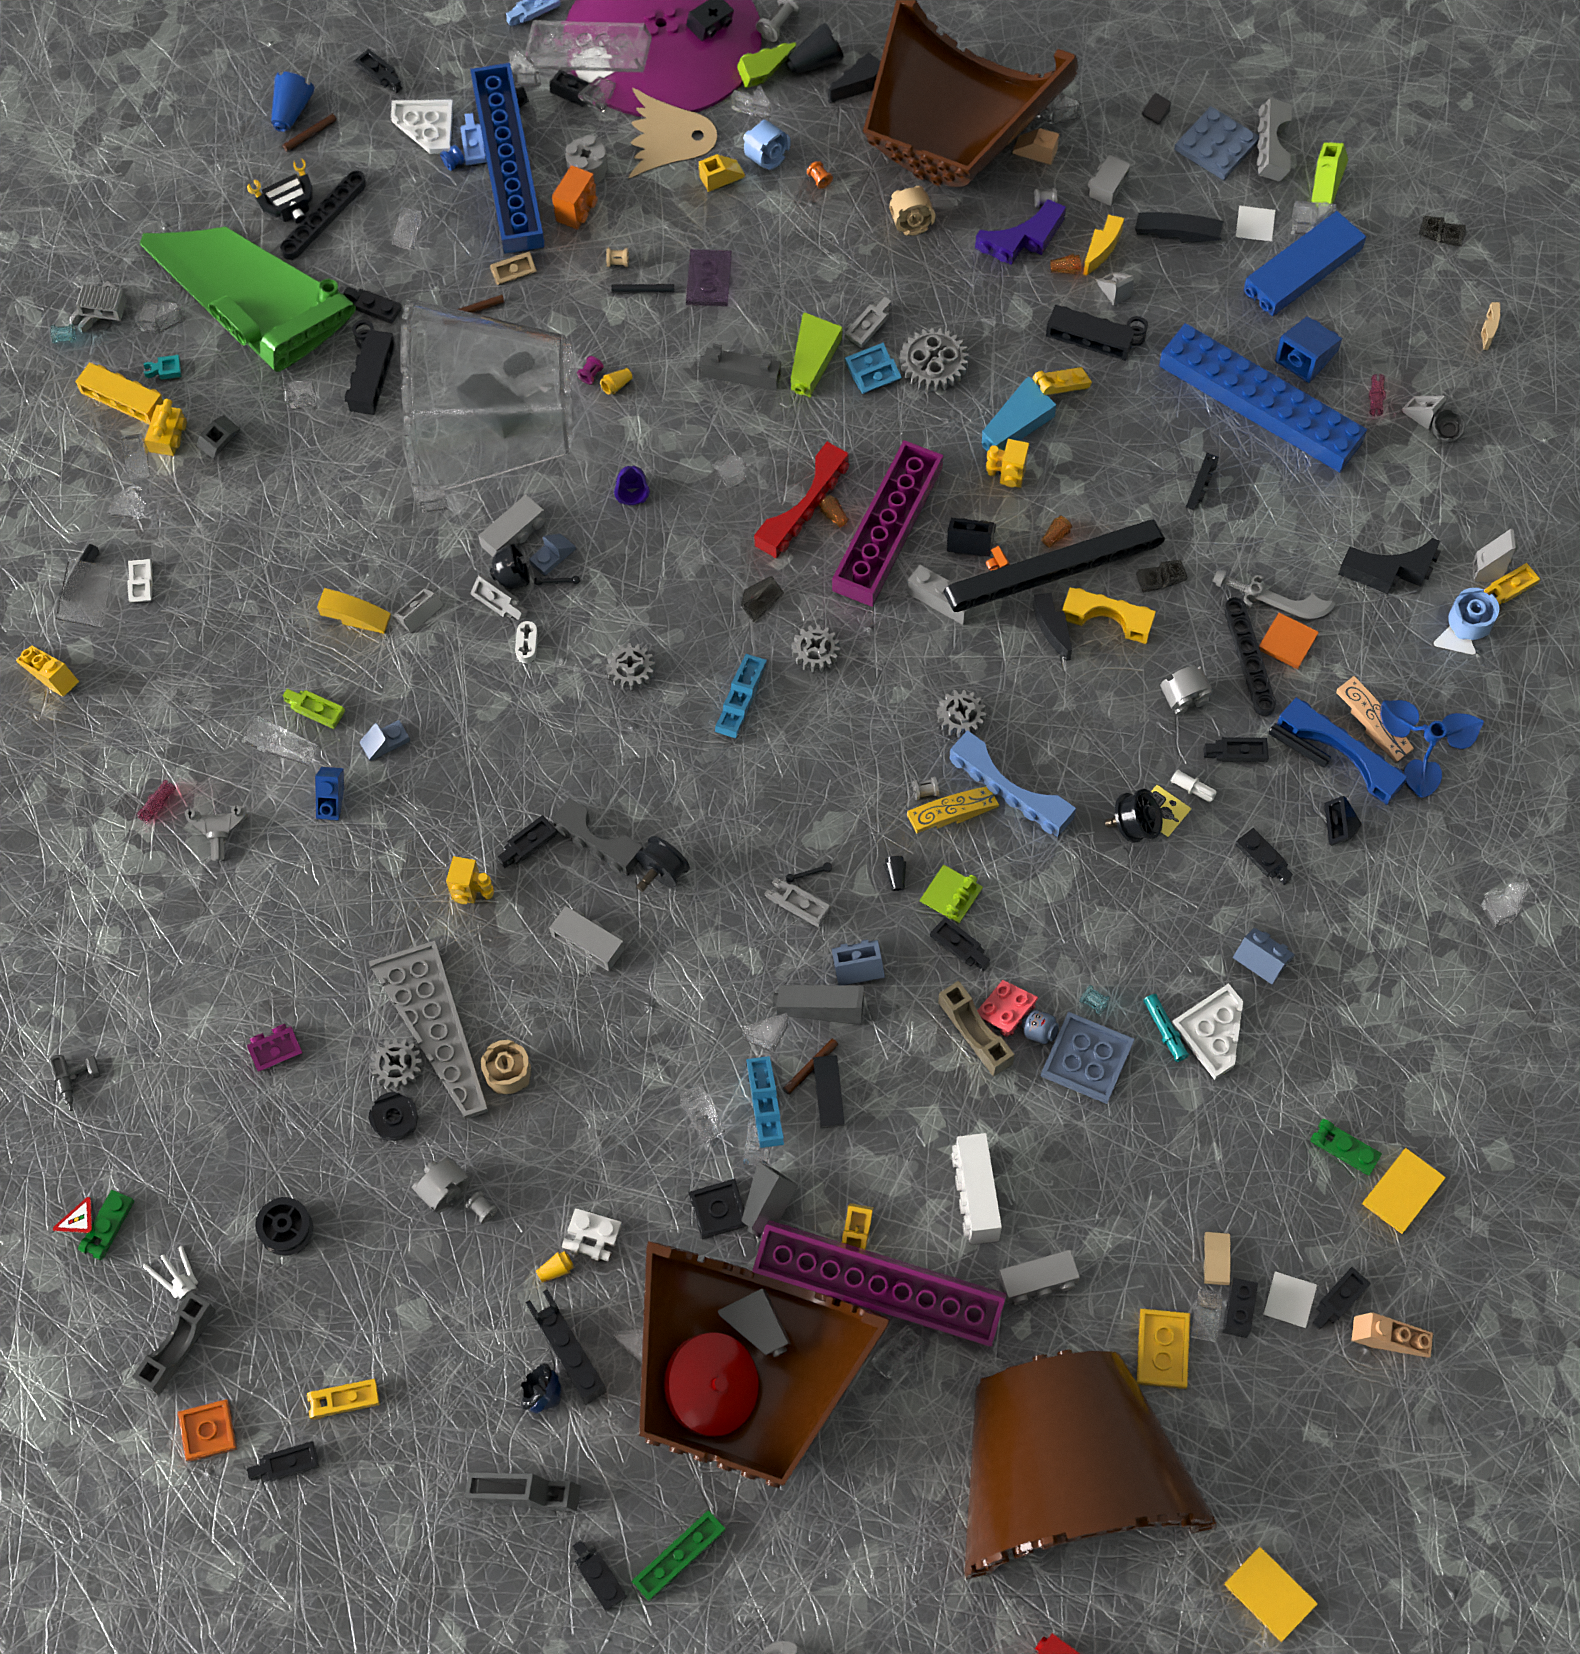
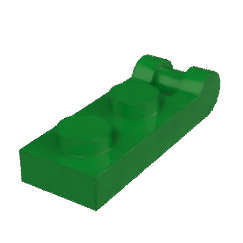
(1346, 1147)
(106, 1224)

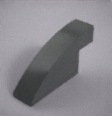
(522, 1491)

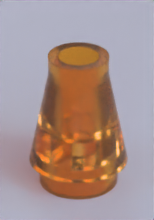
(1067, 264)
(833, 510)
(1057, 530)

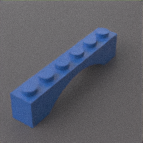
(1380, 777)

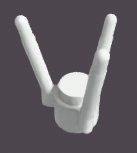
(181, 1283)

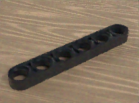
(320, 213)
(1249, 656)

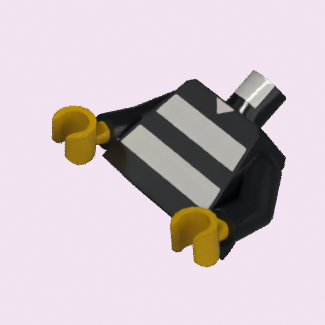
(286, 198)

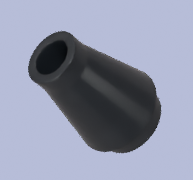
(896, 870)

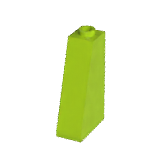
(814, 351)

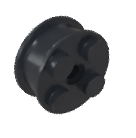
(290, 1238)

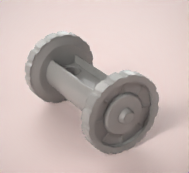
(770, 27)

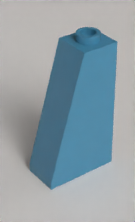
(1019, 416)

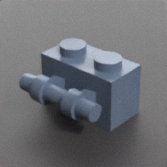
(1263, 955)
(858, 962)

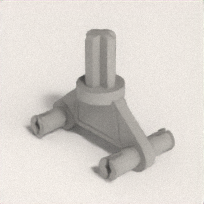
(217, 827)

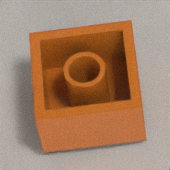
(574, 197)

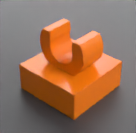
(999, 561)

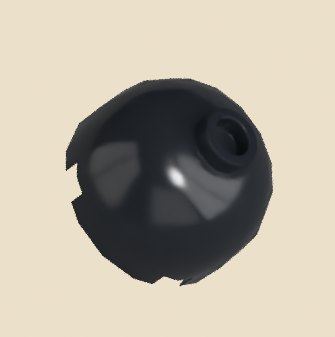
(509, 569)

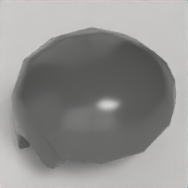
(1448, 425)

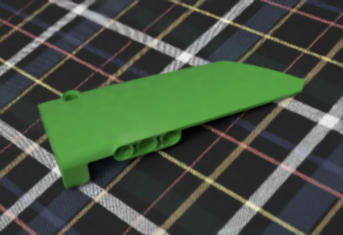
(252, 292)

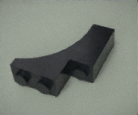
(1385, 570)

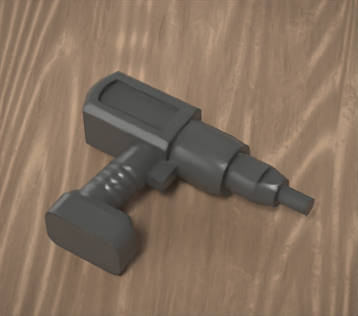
(64, 1075)

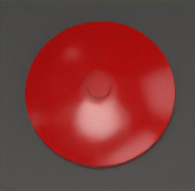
(711, 1384)

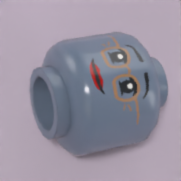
(1040, 1027)

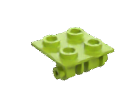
(951, 893)

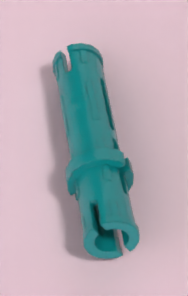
(1170, 1035)

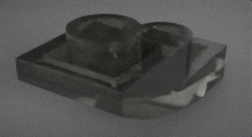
(1439, 231)
(1163, 576)

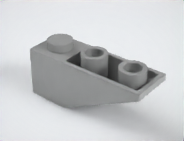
(1493, 559)

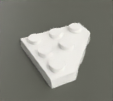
(425, 122)
(1213, 1030)

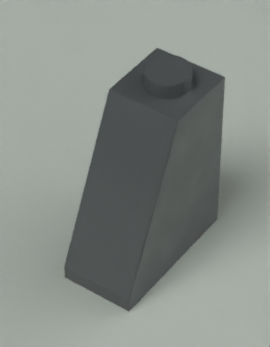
(767, 1198)
(758, 1322)

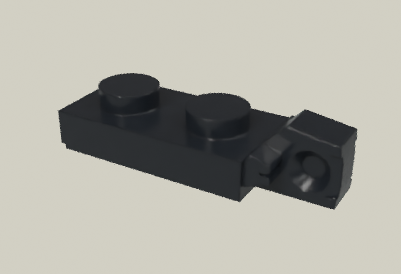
(378, 70)
(373, 304)
(1203, 478)
(1238, 749)
(527, 841)
(1264, 856)
(960, 944)
(1341, 1297)
(285, 1463)
(598, 1577)

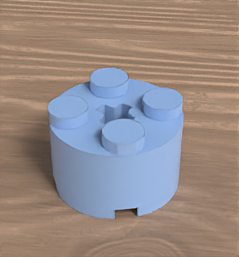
(766, 145)
(1473, 614)

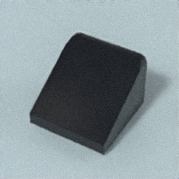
(1157, 108)

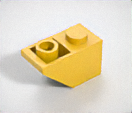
(719, 171)

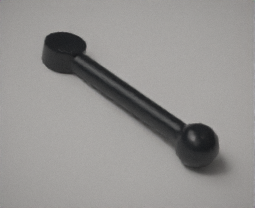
(539, 581)
(827, 867)

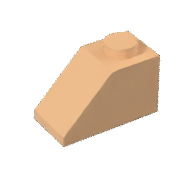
(1037, 145)

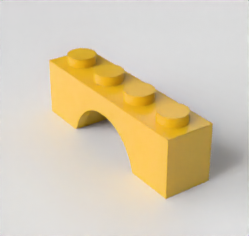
(1134, 620)

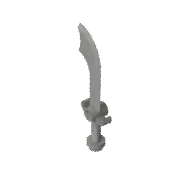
(1308, 608)

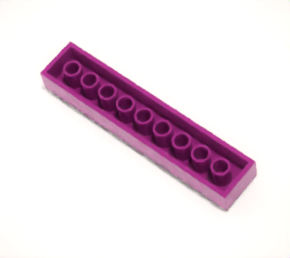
(879, 1282)

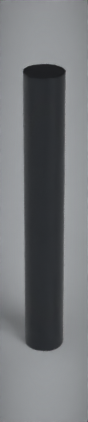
(641, 288)

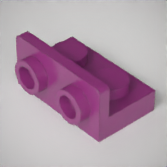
(274, 1047)

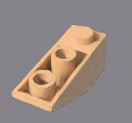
(1391, 1335)

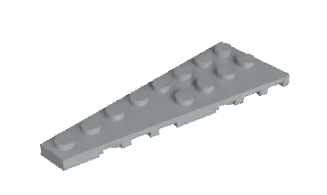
(425, 1002)

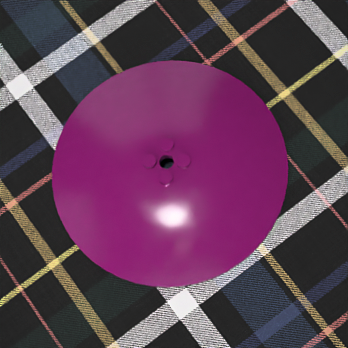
(678, 64)

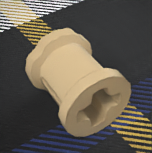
(617, 261)

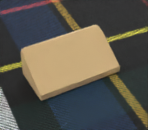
(513, 268)

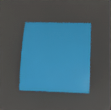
(872, 368)

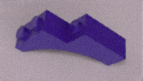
(1032, 234)

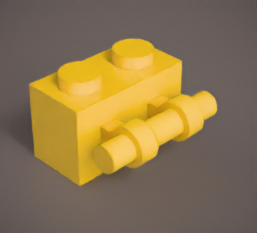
(165, 429)
(1011, 462)
(466, 881)

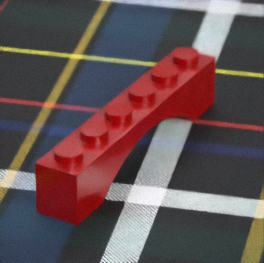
(777, 531)

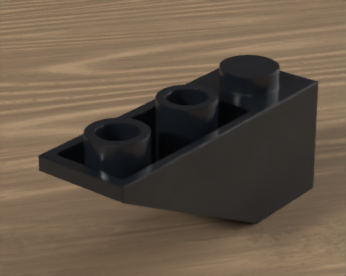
(856, 80)

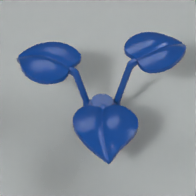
(1459, 728)

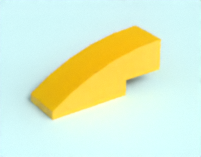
(1103, 243)
(353, 611)
(857, 1225)

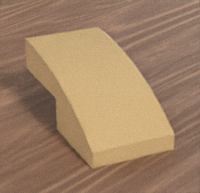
(1490, 325)
(1217, 1258)

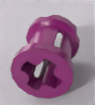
(590, 370)

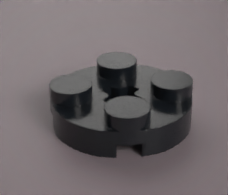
(405, 1123)

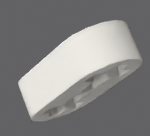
(531, 642)

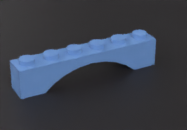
(1048, 810)

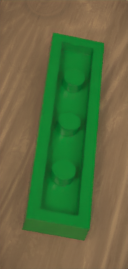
(678, 1555)

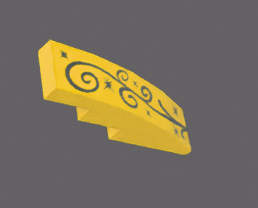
(952, 808)

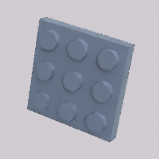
(1217, 143)
(1087, 1057)

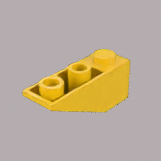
(48, 670)

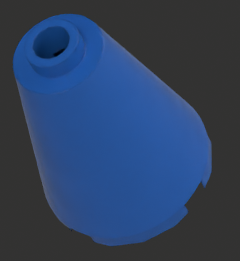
(289, 99)

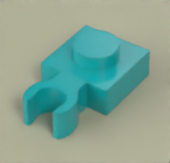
(166, 368)

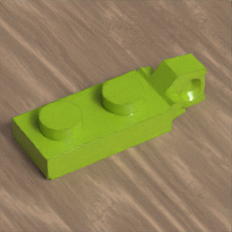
(314, 707)

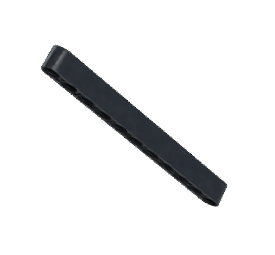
(1053, 565)

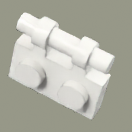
(594, 1228)

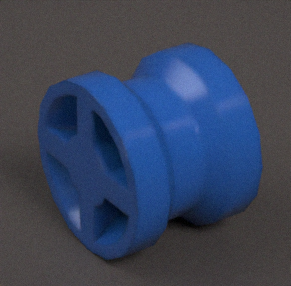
(452, 157)

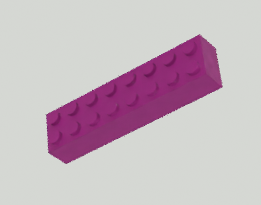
(887, 523)

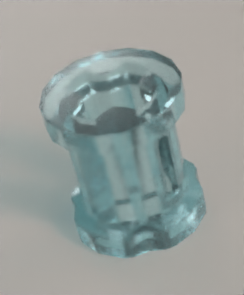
(63, 333)
(1094, 999)

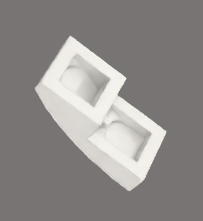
(140, 580)

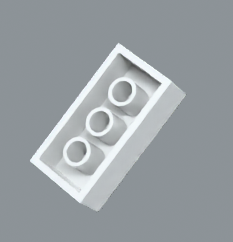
(977, 1189)

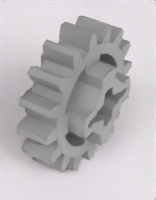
(815, 649)
(641, 668)
(968, 707)
(398, 1054)

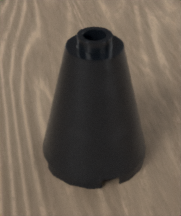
(815, 51)

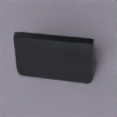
(568, 86)

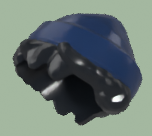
(541, 1389)

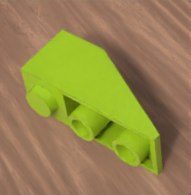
(759, 67)
(1329, 172)

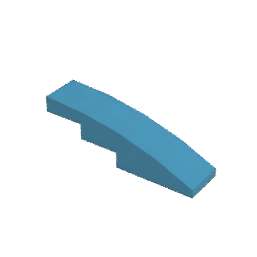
(740, 696)
(765, 1102)

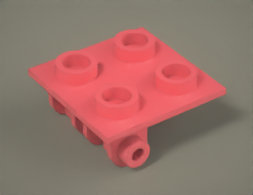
(1007, 1007)

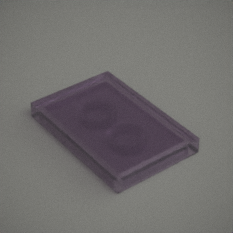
(709, 277)

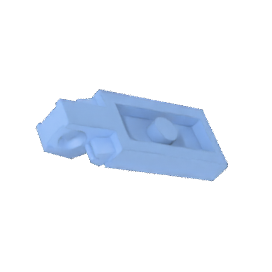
(530, 9)
(472, 141)

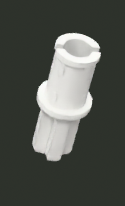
(1193, 786)

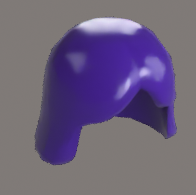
(630, 478)

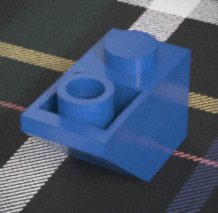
(329, 792)

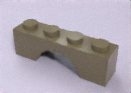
(964, 1015)

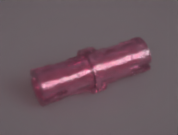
(1377, 394)
(155, 801)

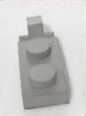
(869, 322)
(497, 598)

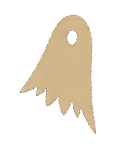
(669, 134)

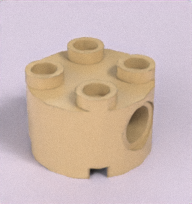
(912, 210)
(506, 1067)

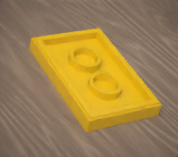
(1403, 1190)
(1163, 1348)
(1270, 1594)

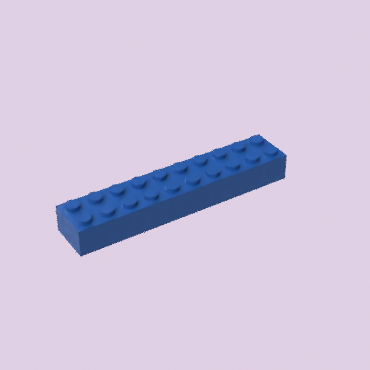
(507, 158)
(1262, 397)

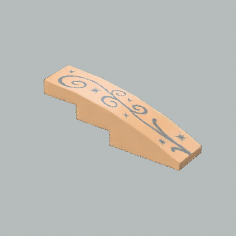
(1368, 712)

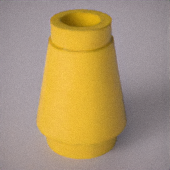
(615, 381)
(555, 1267)

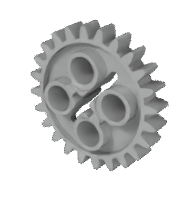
(922, 370)

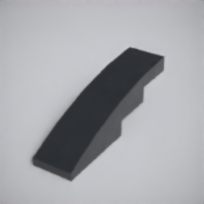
(1185, 226)

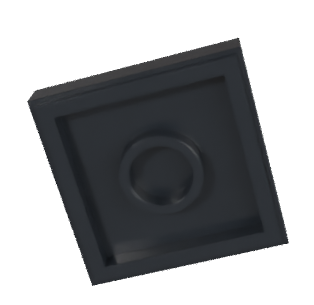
(717, 1208)

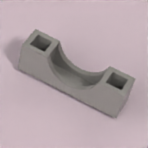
(1273, 159)

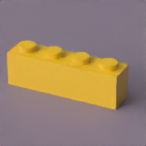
(119, 392)

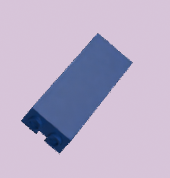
(1304, 263)

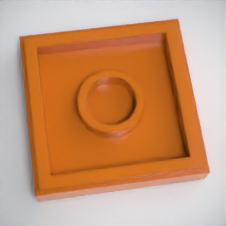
(1288, 640)
(207, 1430)

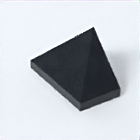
(1341, 820)

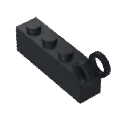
(1095, 333)
(370, 368)
(568, 1350)

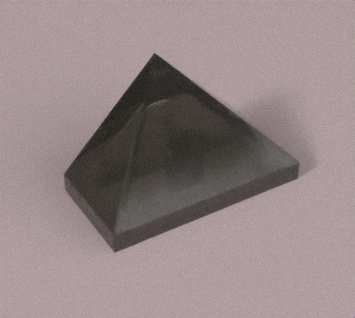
(760, 597)

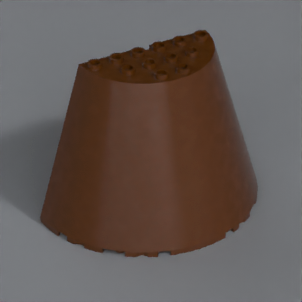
(946, 107)
(794, 1389)
(1069, 1457)

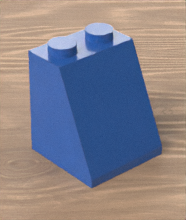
(1307, 348)

